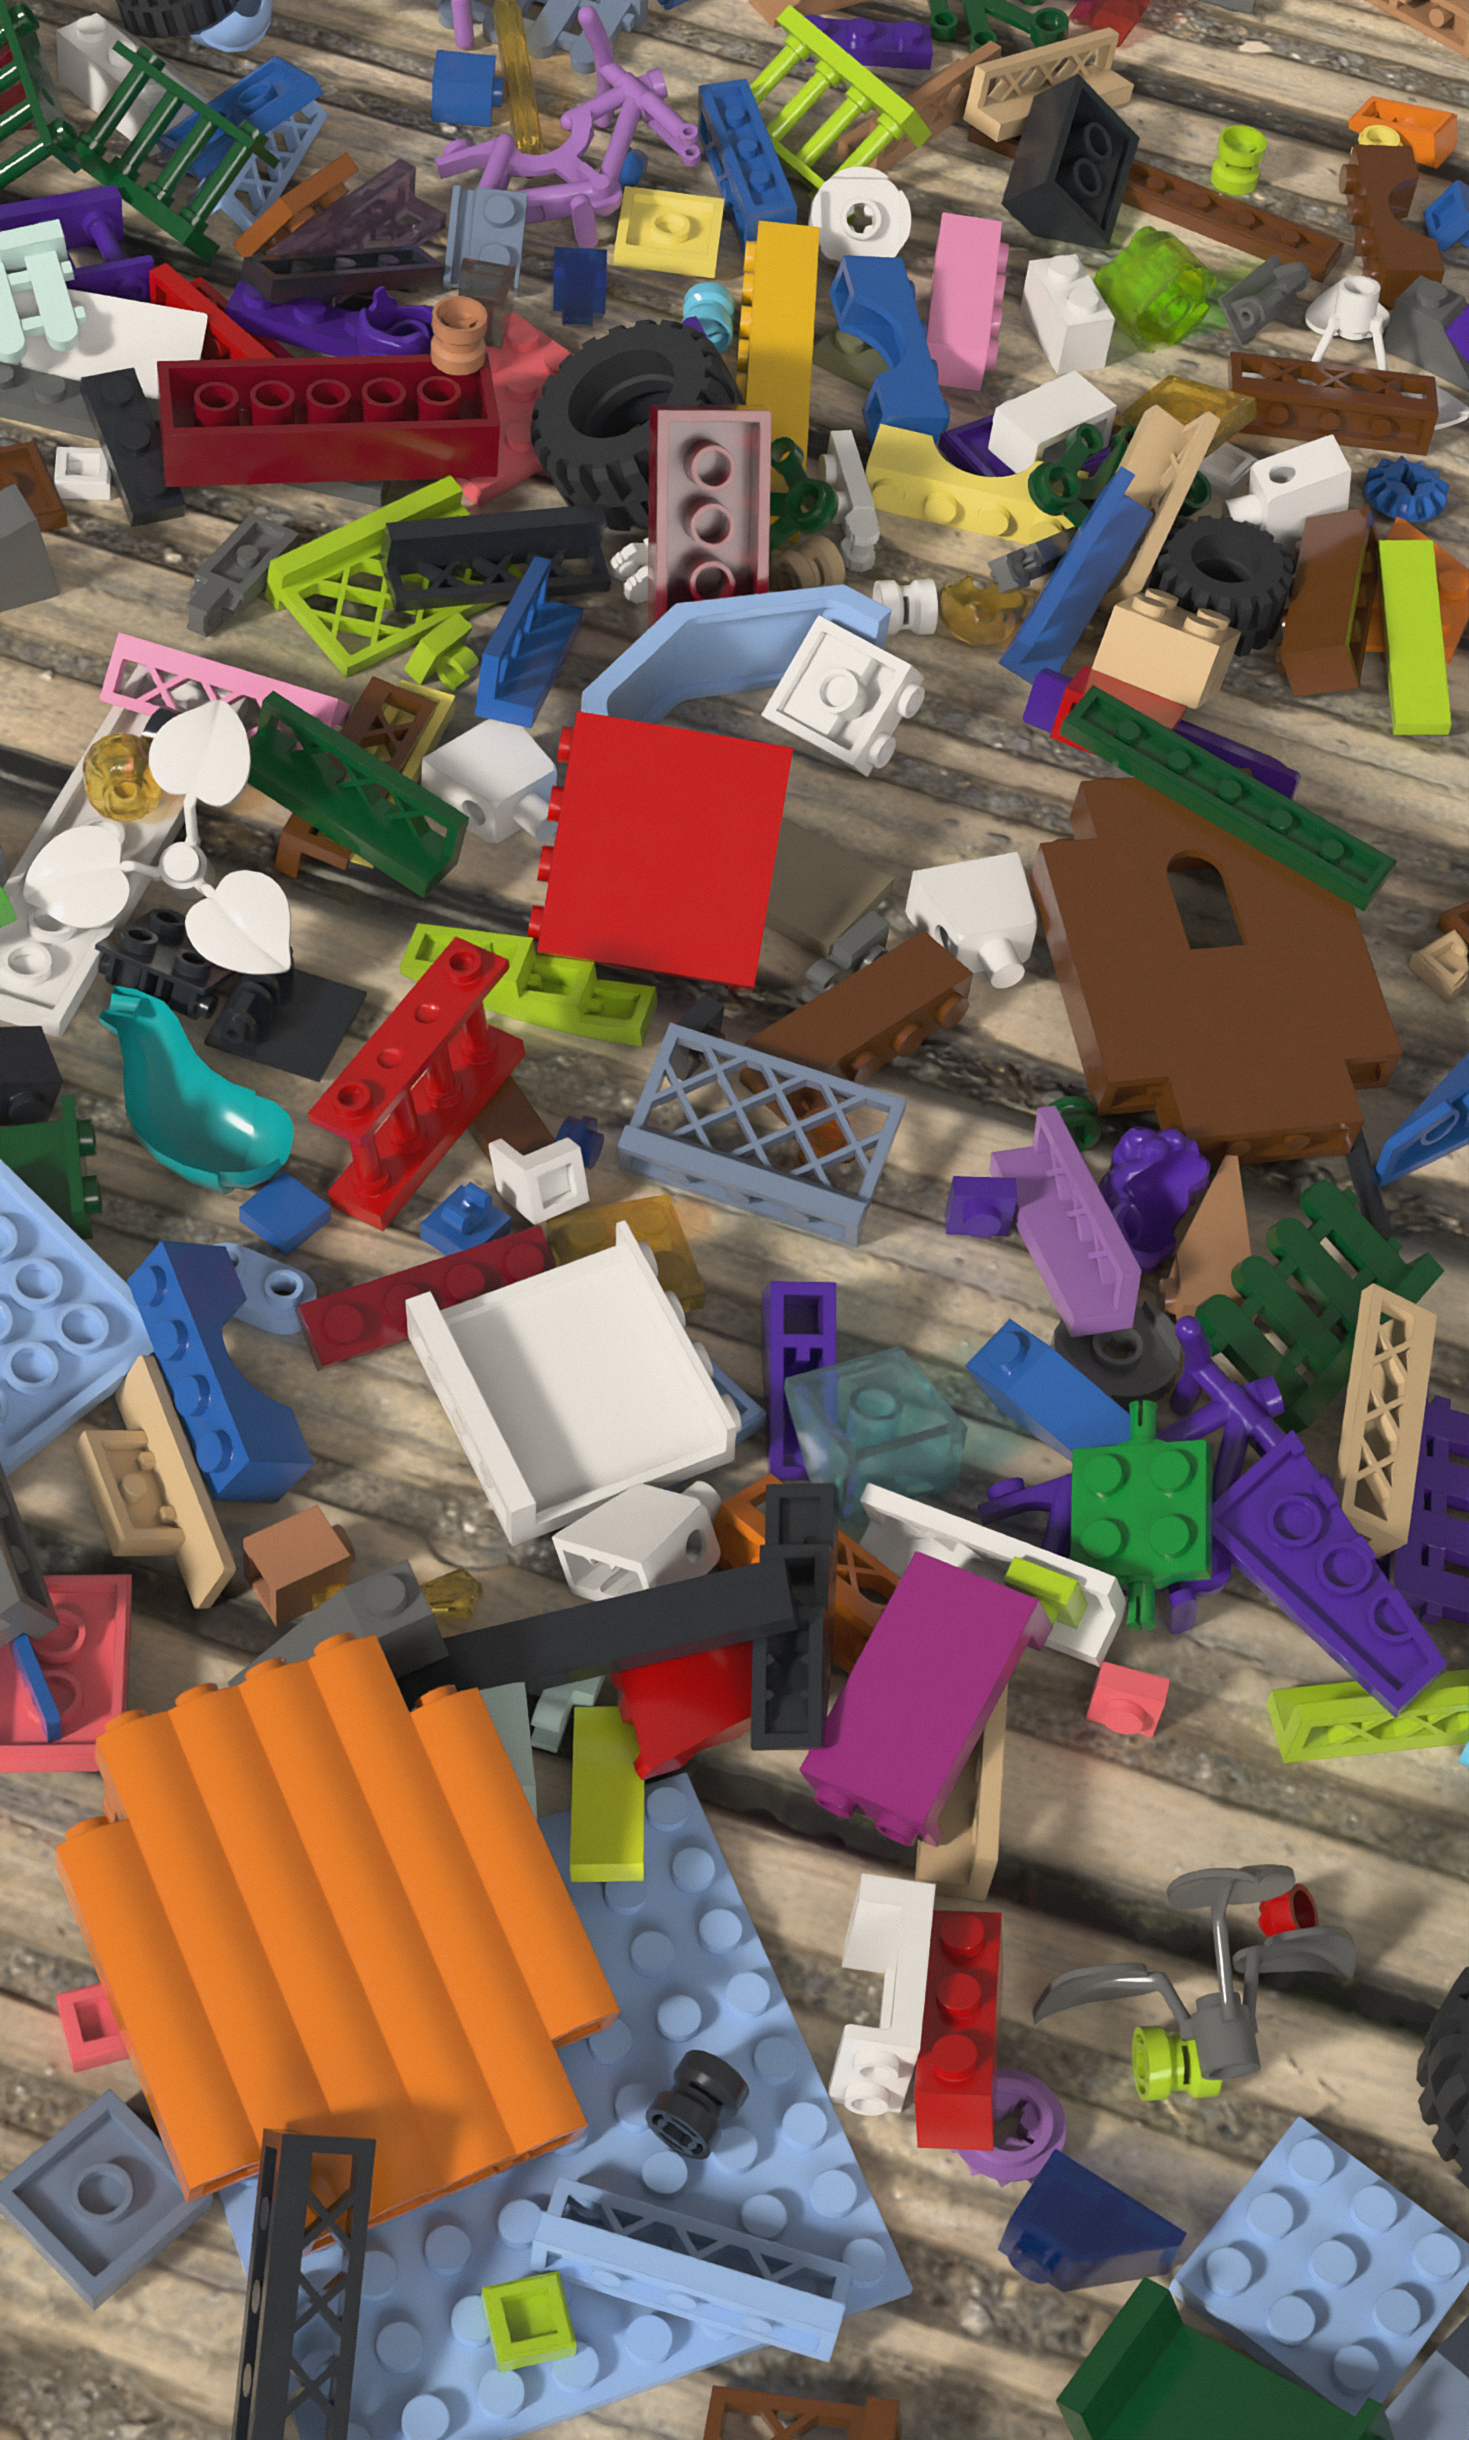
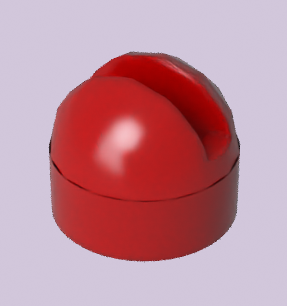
(1288, 1912)

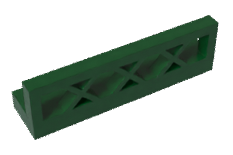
(349, 803)

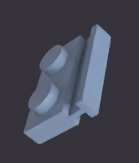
(485, 228)

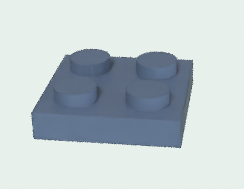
(99, 2199)

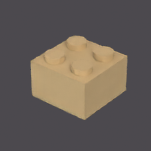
(1167, 648)

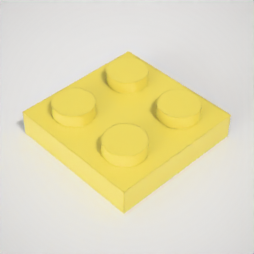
(669, 232)

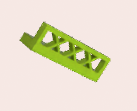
(1348, 1721)

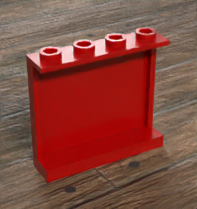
(661, 850)

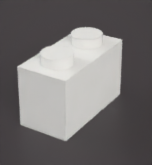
(1067, 314)
(1040, 421)

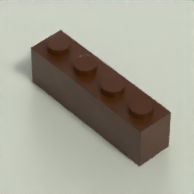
(1329, 603)
(866, 1019)

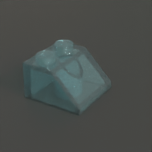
(876, 1426)

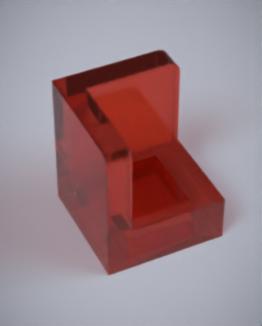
(1116, 14)

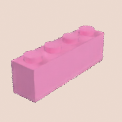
(962, 299)

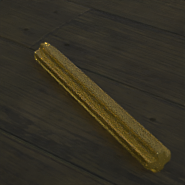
(517, 77)

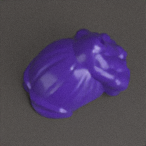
(1151, 1189)

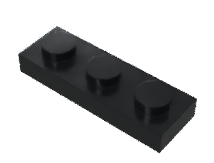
(131, 446)

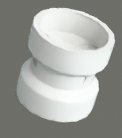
(910, 605)

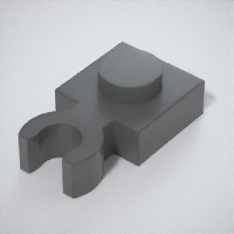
(850, 953)

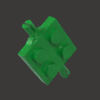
(1143, 1512)

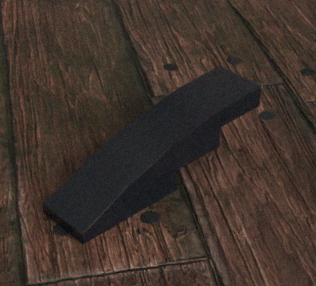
(795, 1666)

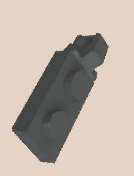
(1021, 566)
(237, 572)

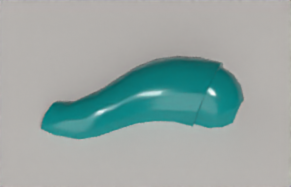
(193, 1116)

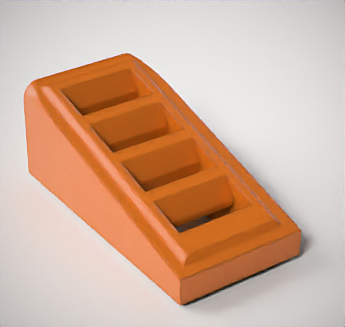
(1426, 130)

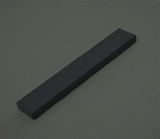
(616, 1633)

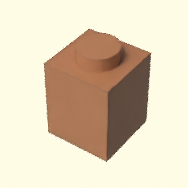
(295, 1561)

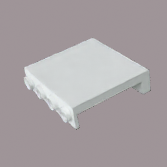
(574, 1387)

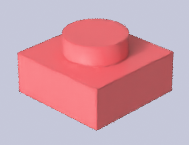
(1127, 1699)

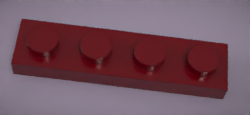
(375, 1312)

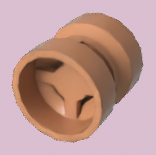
(459, 334)

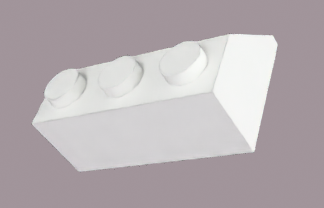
(95, 71)

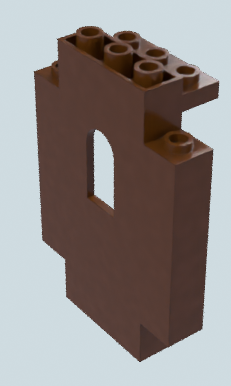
(1226, 1043)

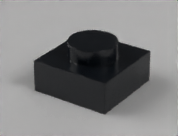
(703, 1017)

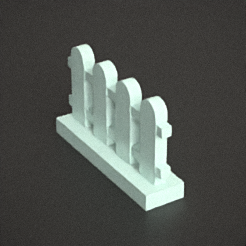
(38, 261)

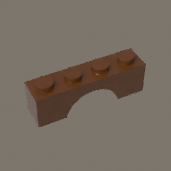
(1378, 194)

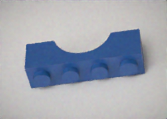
(879, 307)
(239, 1435)

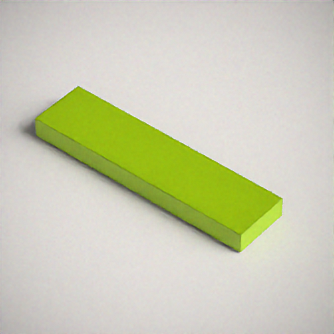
(1413, 637)

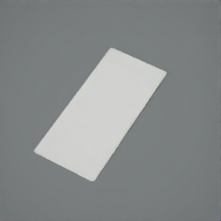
(116, 338)

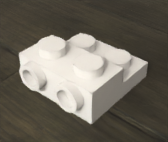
(845, 697)

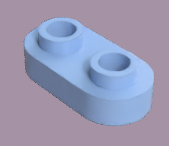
(260, 1281)

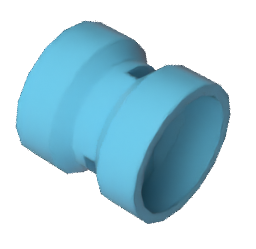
(715, 311)

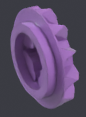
(1040, 2128)

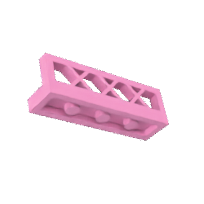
(211, 676)

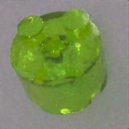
(1156, 289)

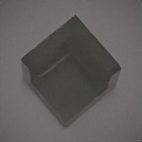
(494, 288)

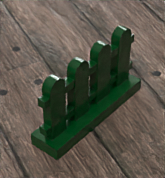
(1289, 1317)

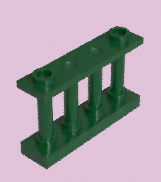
(42, 103)
(156, 198)

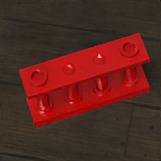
(440, 1105)

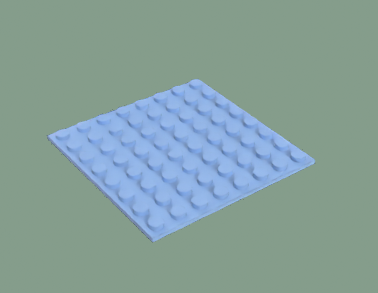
(783, 2171)

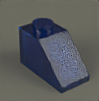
(578, 285)
(1085, 2231)

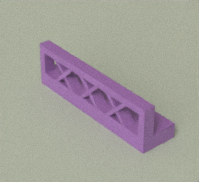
(1070, 1230)

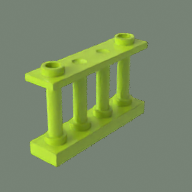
(863, 94)

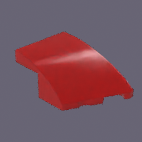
(686, 1705)

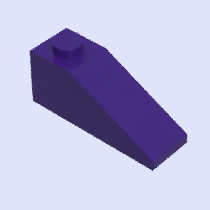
(795, 1340)

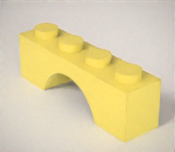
(917, 482)

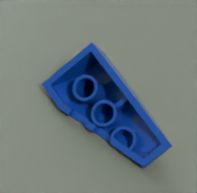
(1432, 1129)

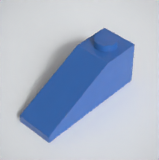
(1046, 1393)

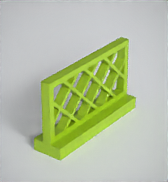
(355, 549)

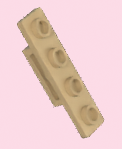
(152, 1487)

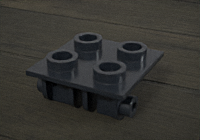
(160, 959)
(287, 1021)

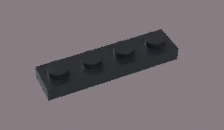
(341, 272)

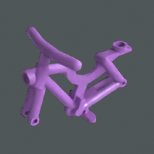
(585, 189)

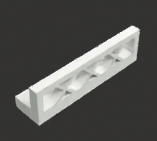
(907, 1526)

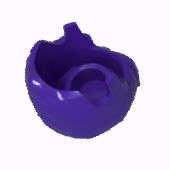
(393, 328)

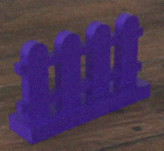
(1430, 1530)

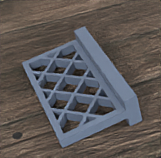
(749, 1184)

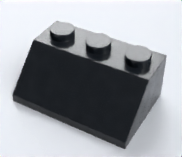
(1071, 166)

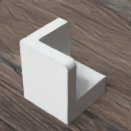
(541, 1181)

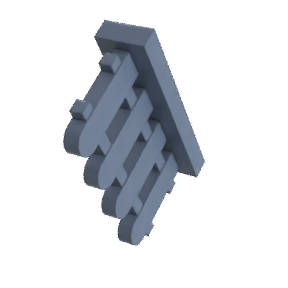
(552, 25)

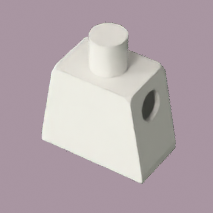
(1292, 487)
(495, 779)
(978, 914)
(640, 1541)

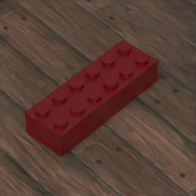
(324, 420)

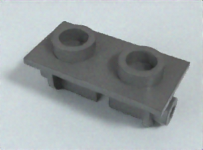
(1262, 296)

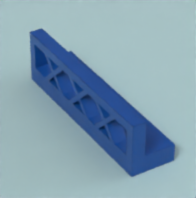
(743, 159)
(1078, 581)
(526, 651)

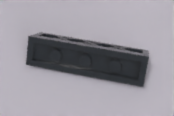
(490, 547)
(276, 2277)

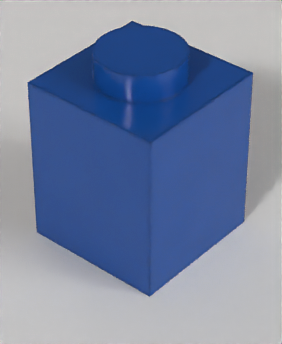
(465, 88)

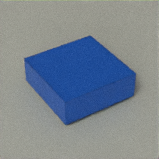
(285, 1213)

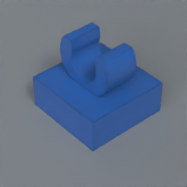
(1449, 217)
(464, 1221)

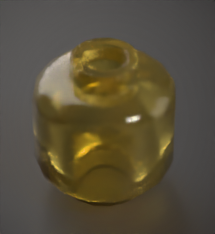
(120, 778)

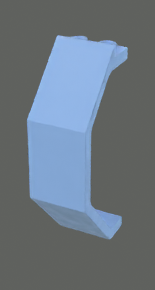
(725, 648)

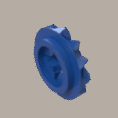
(1389, 495)

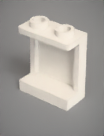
(888, 1936)

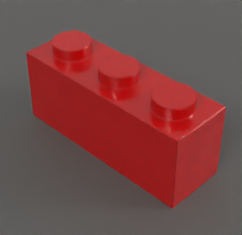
(960, 2032)

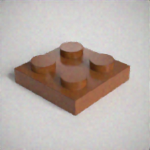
(298, 207)

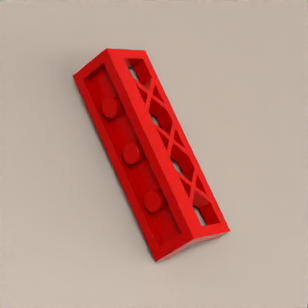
(222, 335)

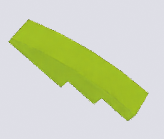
(545, 988)

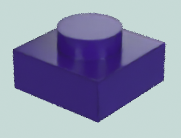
(980, 1206)

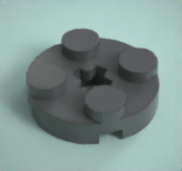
(1148, 1366)

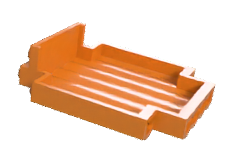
(334, 1931)

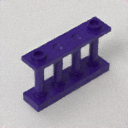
(88, 220)

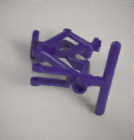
(1247, 1419)

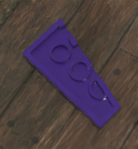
(1307, 1558)

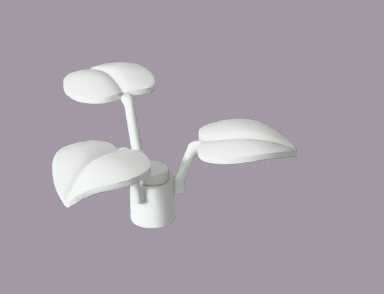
(1354, 313)
(239, 923)

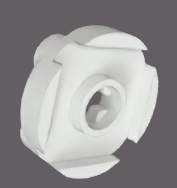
(878, 199)

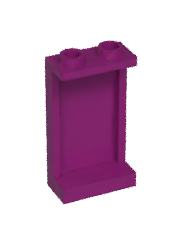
(921, 1697)

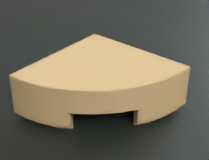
(1443, 965)

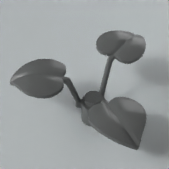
(1222, 2025)

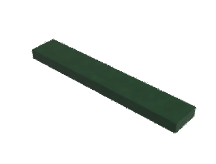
(1228, 797)

